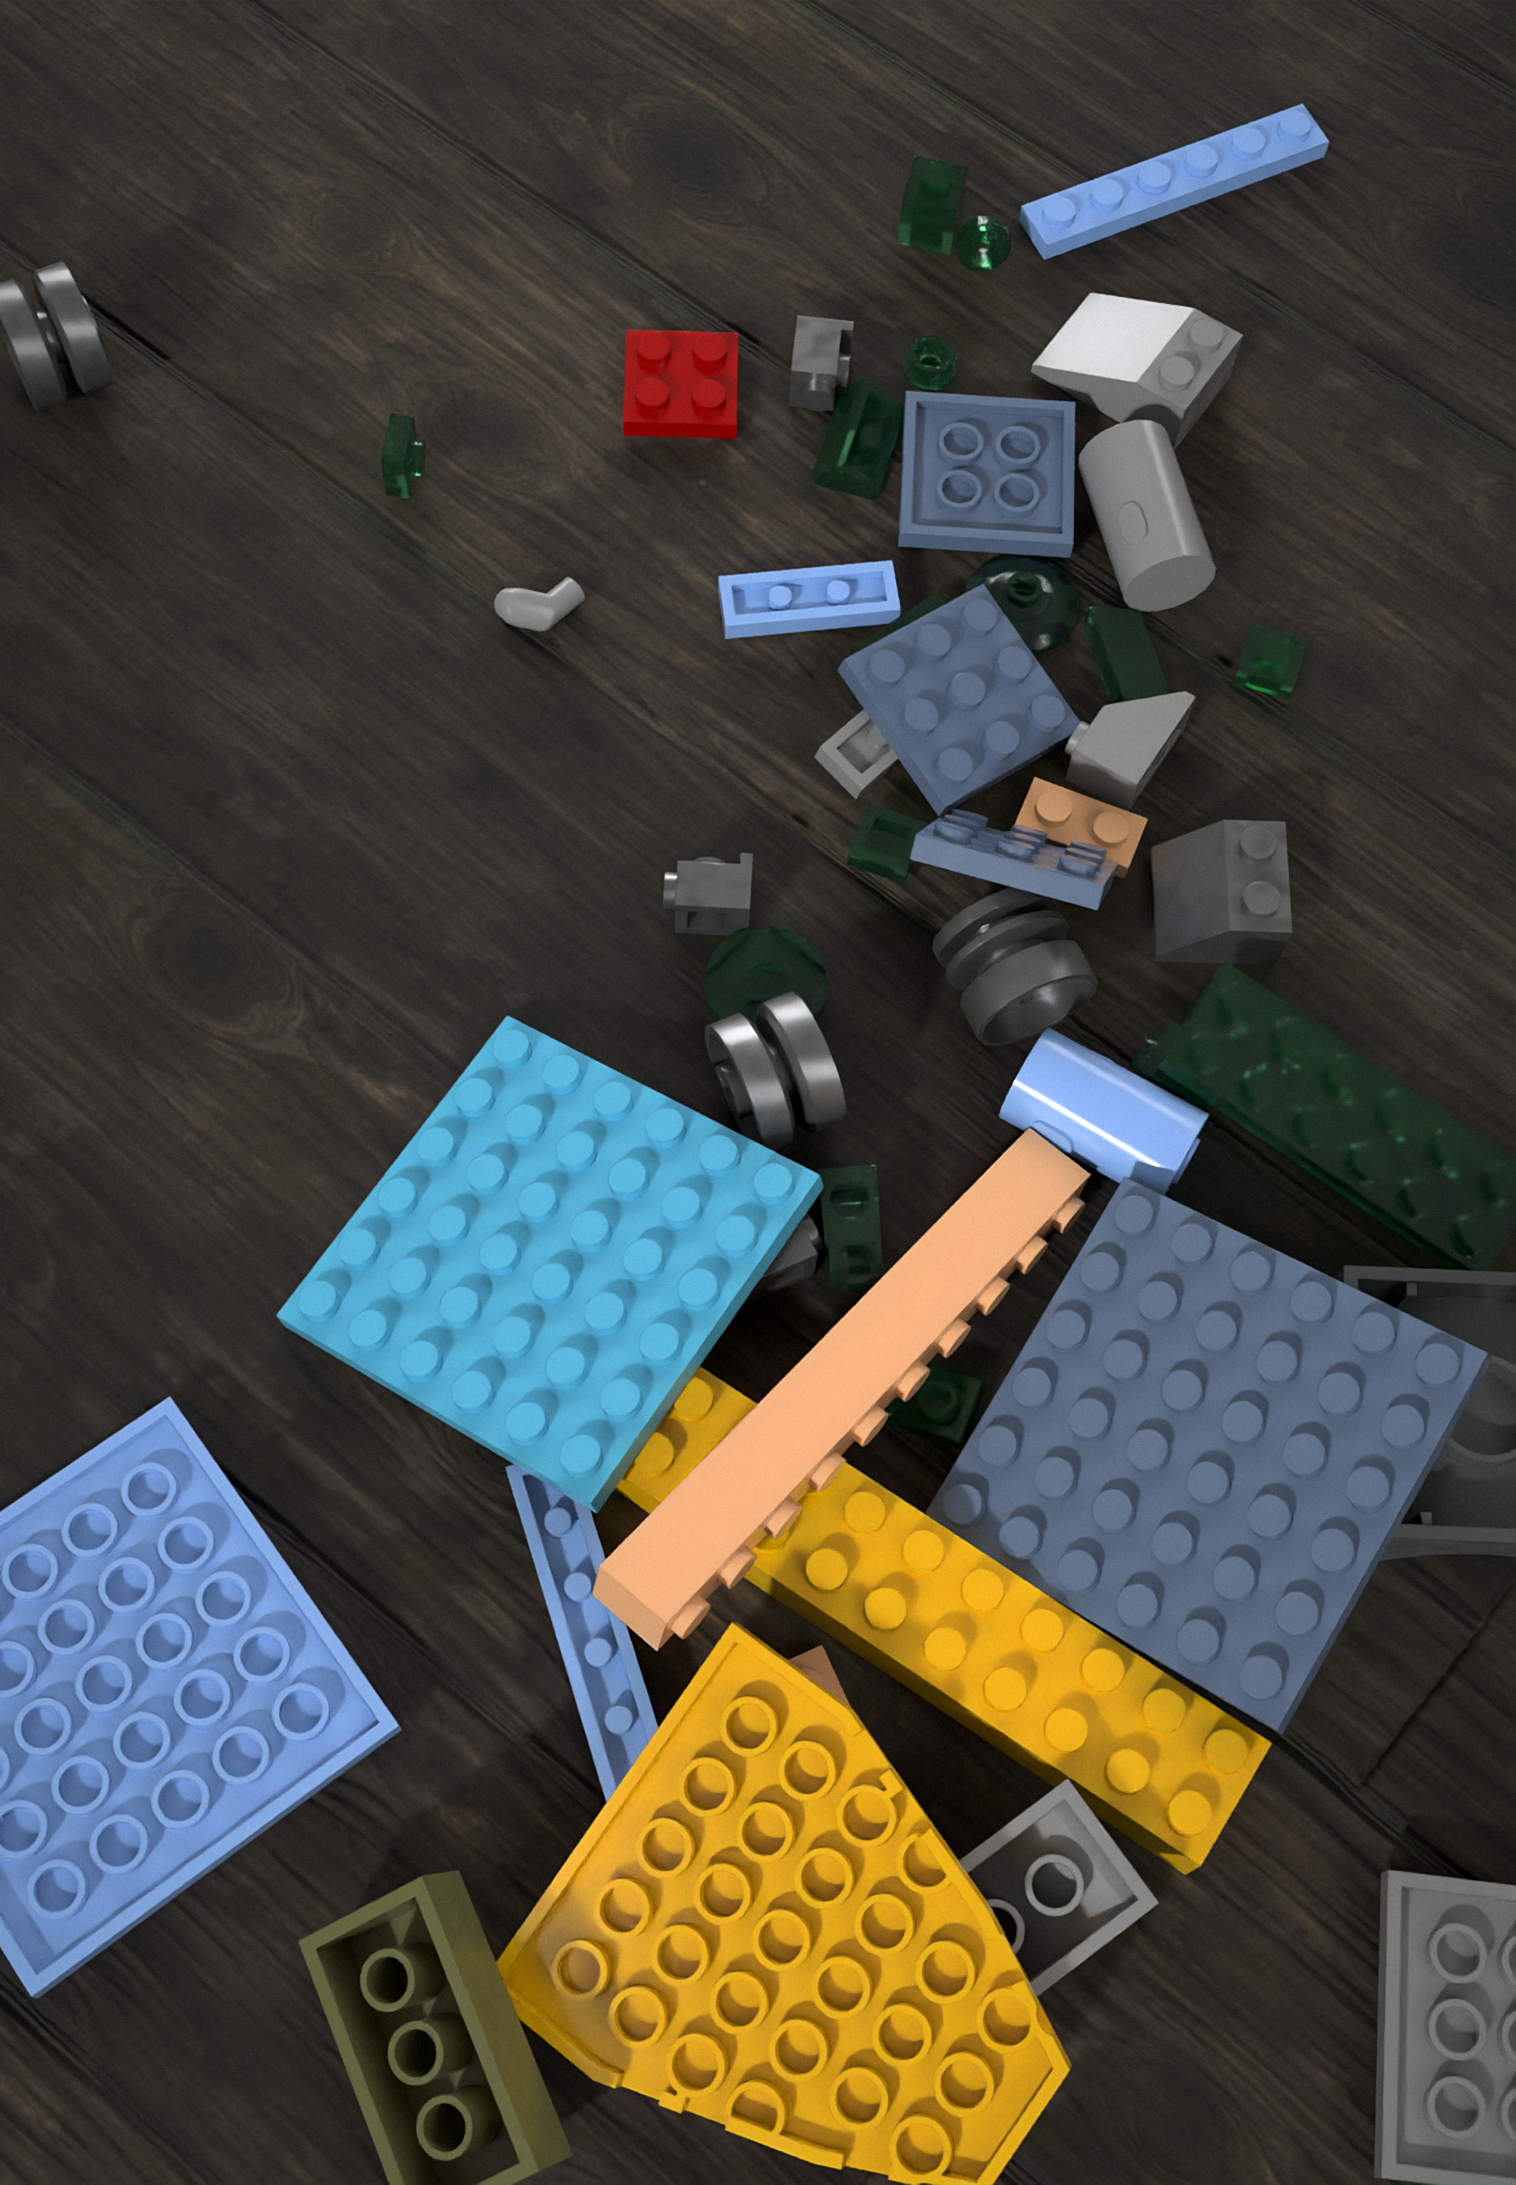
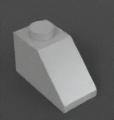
(1126, 746)

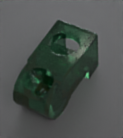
(850, 1227)

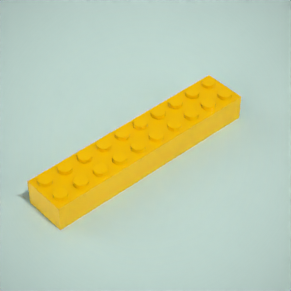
(981, 1644)

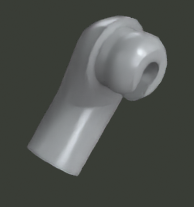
(536, 609)

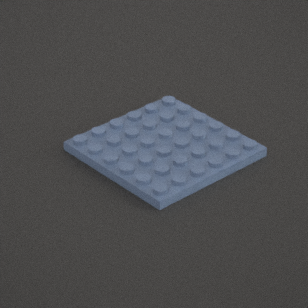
(1208, 1448)

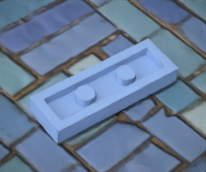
(808, 599)

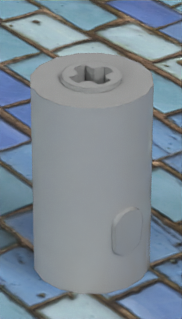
(1146, 516)

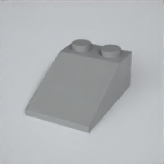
(1141, 360)
(1057, 1885)

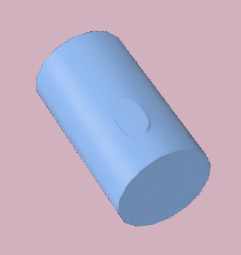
(1103, 1114)

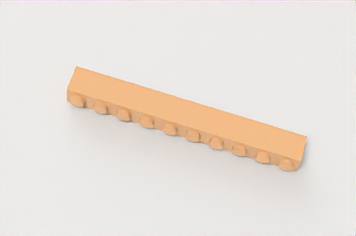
(839, 1393)

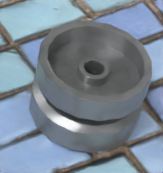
(53, 335)
(776, 1071)

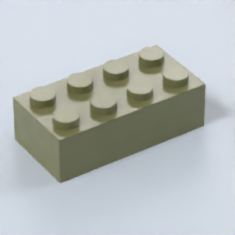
(434, 2040)

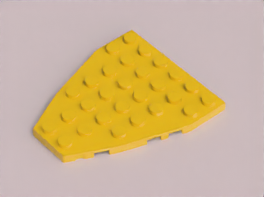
(787, 1943)

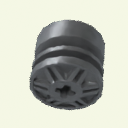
(1013, 965)

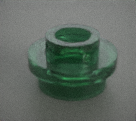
(980, 232)
(931, 352)

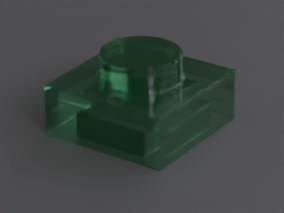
(402, 455)
(1270, 661)
(885, 843)

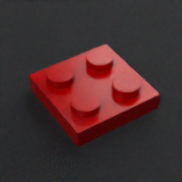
(680, 384)

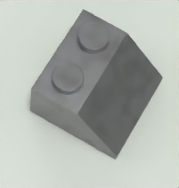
(1222, 894)

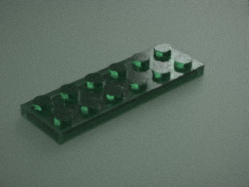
(1346, 1121)

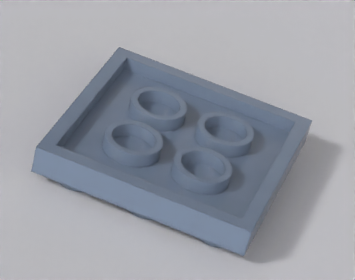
(987, 474)
(960, 699)
(1016, 858)

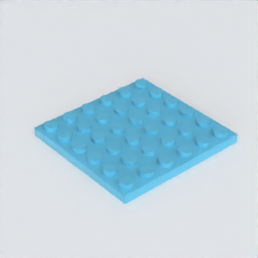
(552, 1259)

